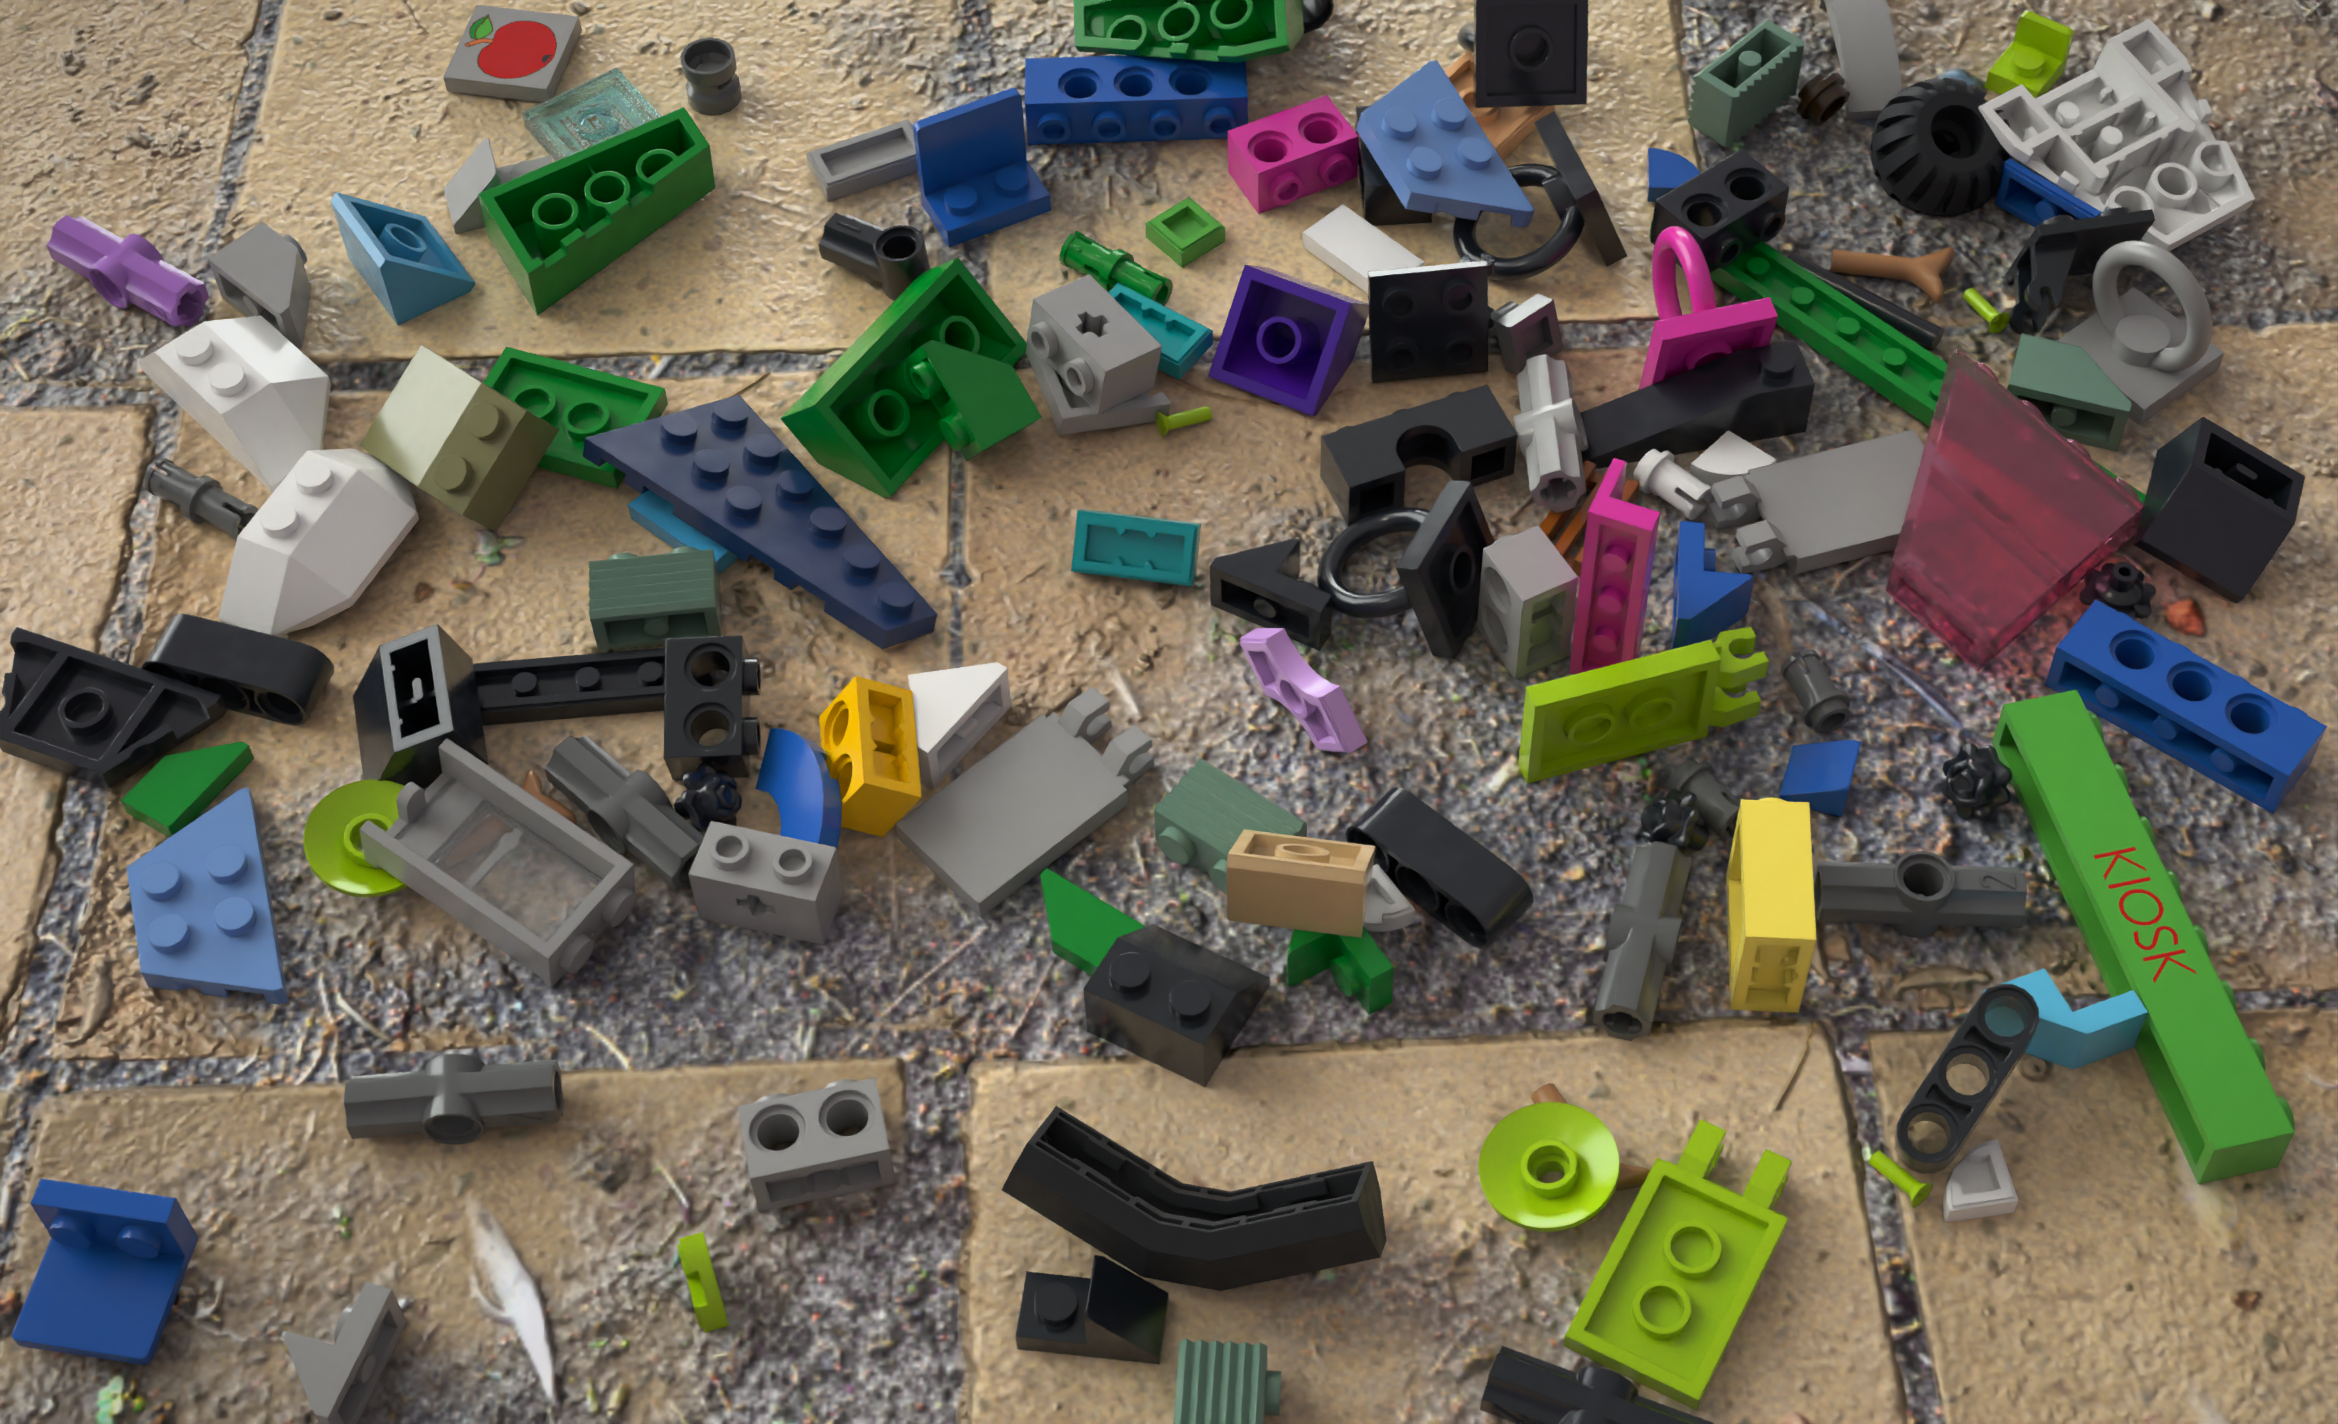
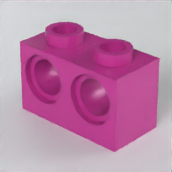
(1292, 154)

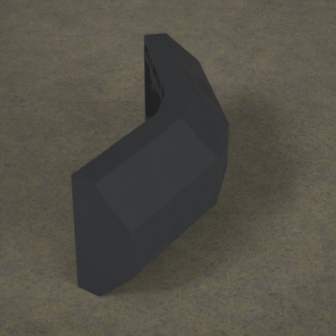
(1192, 1230)

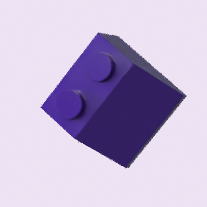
(1288, 339)

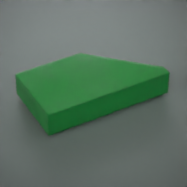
(185, 785)
(1080, 923)

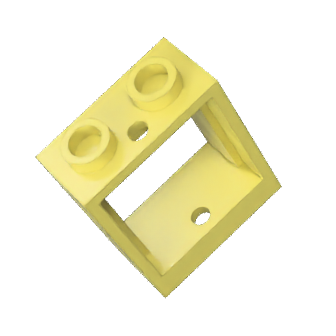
(1770, 905)

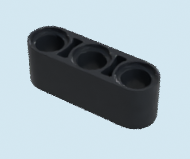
(247, 667)
(1442, 868)
(1975, 1046)

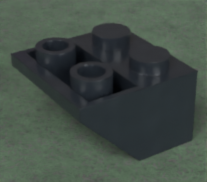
(2217, 508)
(411, 702)

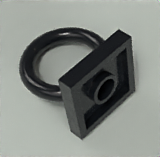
(1528, 52)
(1572, 198)
(1436, 570)

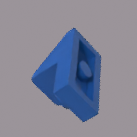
(1704, 599)

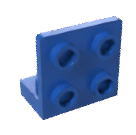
(977, 168)
(105, 1271)

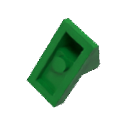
(1355, 964)

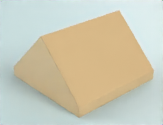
(1299, 882)

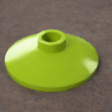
(334, 839)
(1542, 1141)

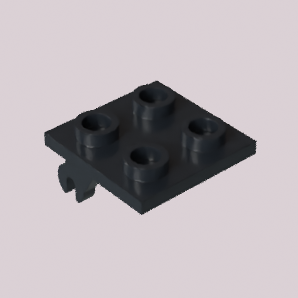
(2065, 249)
(1430, 320)

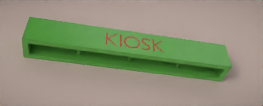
(2143, 939)

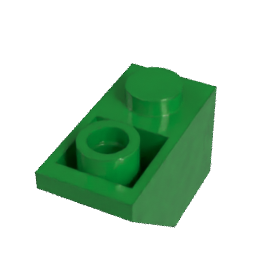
(974, 396)

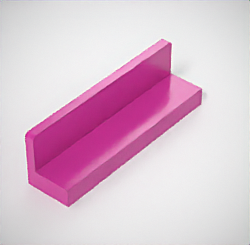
(1613, 577)

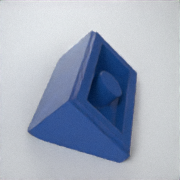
(2036, 198)

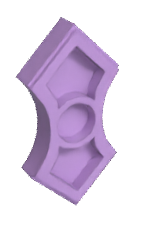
(1308, 696)

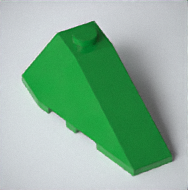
(1188, 28)

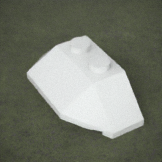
(246, 392)
(317, 542)

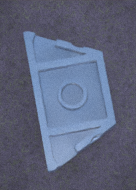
(1439, 152)
(208, 907)

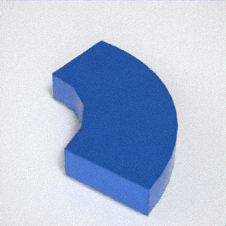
(802, 787)

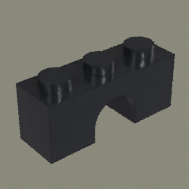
(1459, 434)

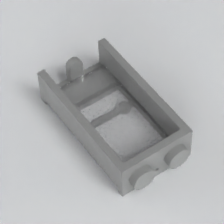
(504, 865)

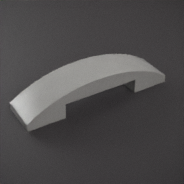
(1866, 54)

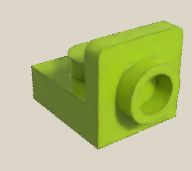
(2033, 58)

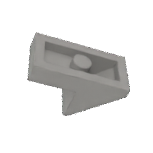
(476, 176)
(345, 1374)

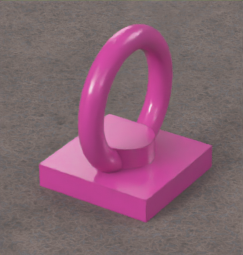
(1709, 332)

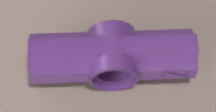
(127, 271)

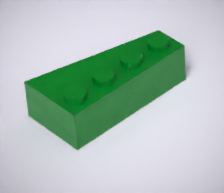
(595, 204)

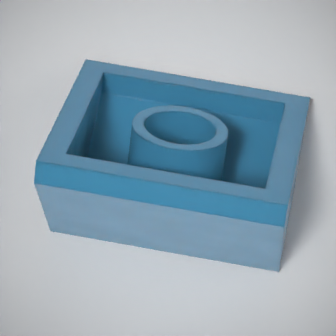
(399, 257)

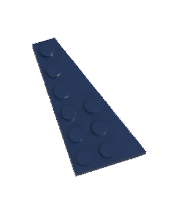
(760, 502)

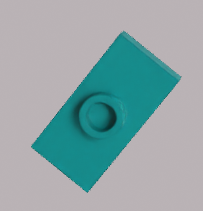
(1180, 337)
(1136, 547)

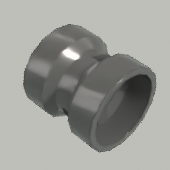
(713, 85)

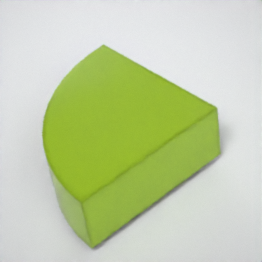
(702, 1282)

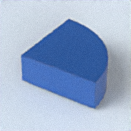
(1666, 172)

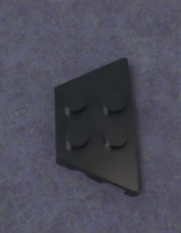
(95, 711)

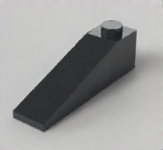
(1748, 392)

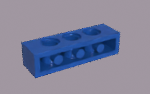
(1132, 99)
(2185, 706)

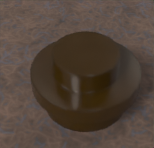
(1822, 97)

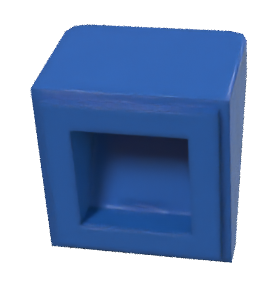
(1821, 775)

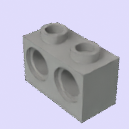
(1526, 601)
(819, 1160)

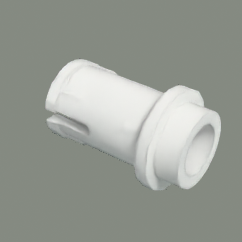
(1672, 483)

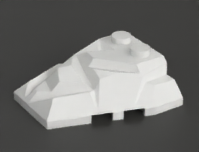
(2129, 139)

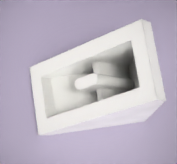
(954, 713)

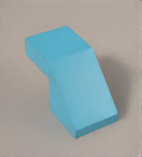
(2070, 1036)

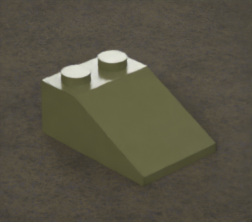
(458, 439)

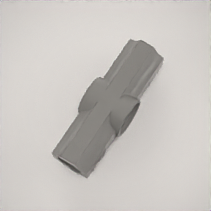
(1551, 433)

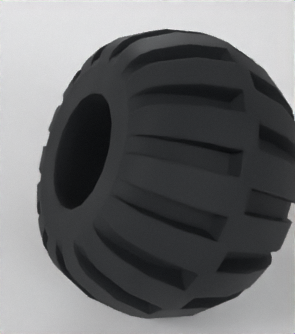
(1938, 148)

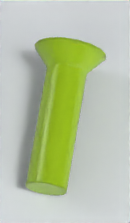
(1996, 320)
(1182, 419)
(1902, 1179)

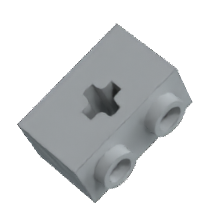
(1093, 344)
(767, 882)

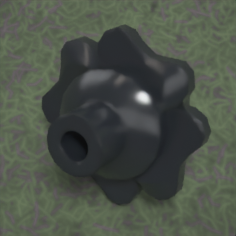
(2119, 588)
(1976, 782)
(708, 797)
(1674, 821)

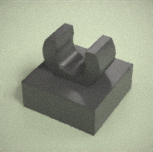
(1527, 331)

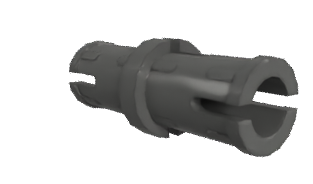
(199, 498)

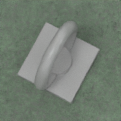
(2141, 343)

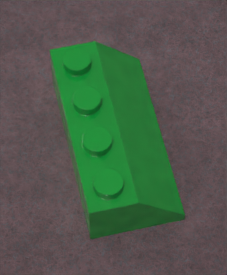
(865, 410)

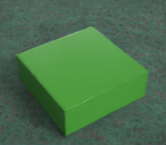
(1185, 232)

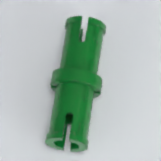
(1113, 267)

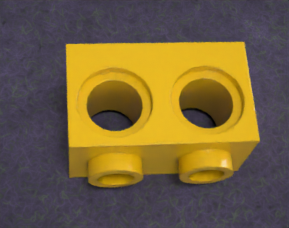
(872, 754)

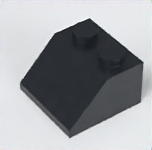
(1171, 1001)

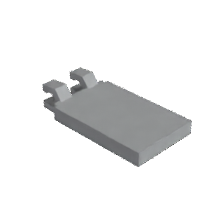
(1820, 505)
(1026, 802)

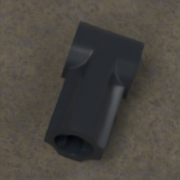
(886, 255)

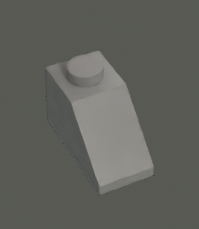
(266, 278)

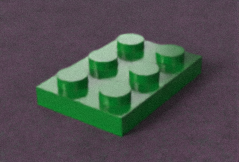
(578, 404)

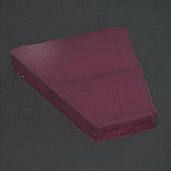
(2000, 517)

